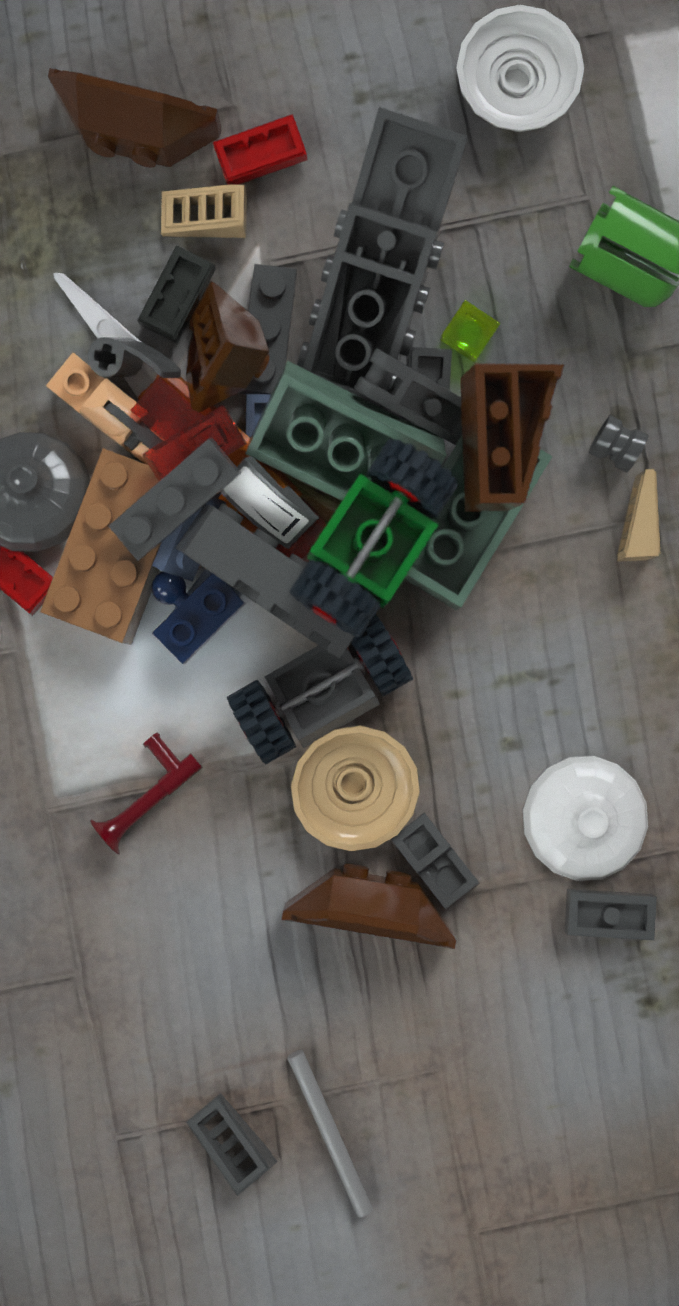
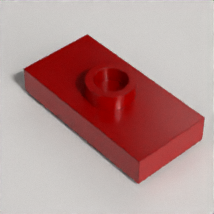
(260, 151)
(23, 579)

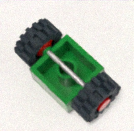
(374, 537)

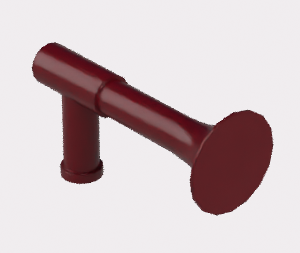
(177, 774)

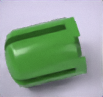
(632, 250)

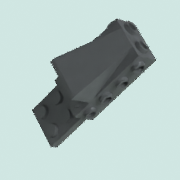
(383, 250)

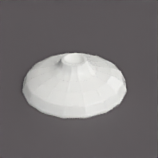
(520, 68)
(585, 818)

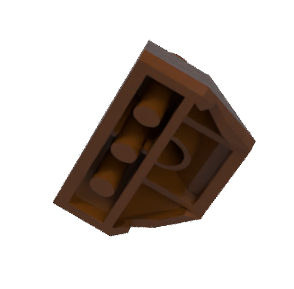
(134, 120)
(223, 349)
(371, 905)

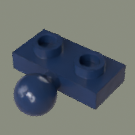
(196, 616)

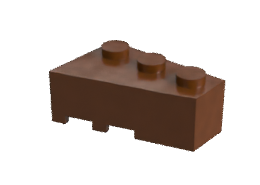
(502, 430)

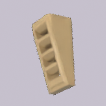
(215, 195)
(641, 528)

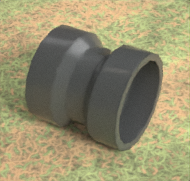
(618, 442)

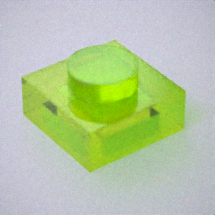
(470, 331)

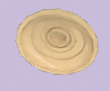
(355, 788)

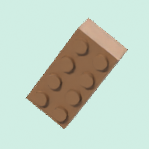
(97, 576)

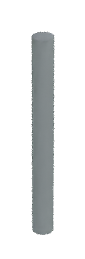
(330, 1133)

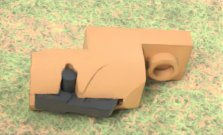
(103, 406)

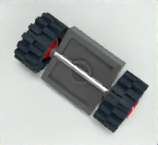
(318, 693)

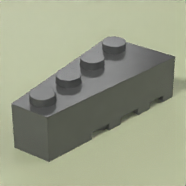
(257, 571)

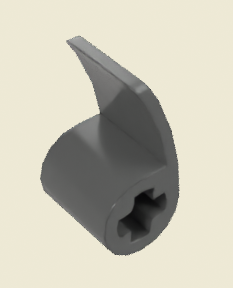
(129, 358)

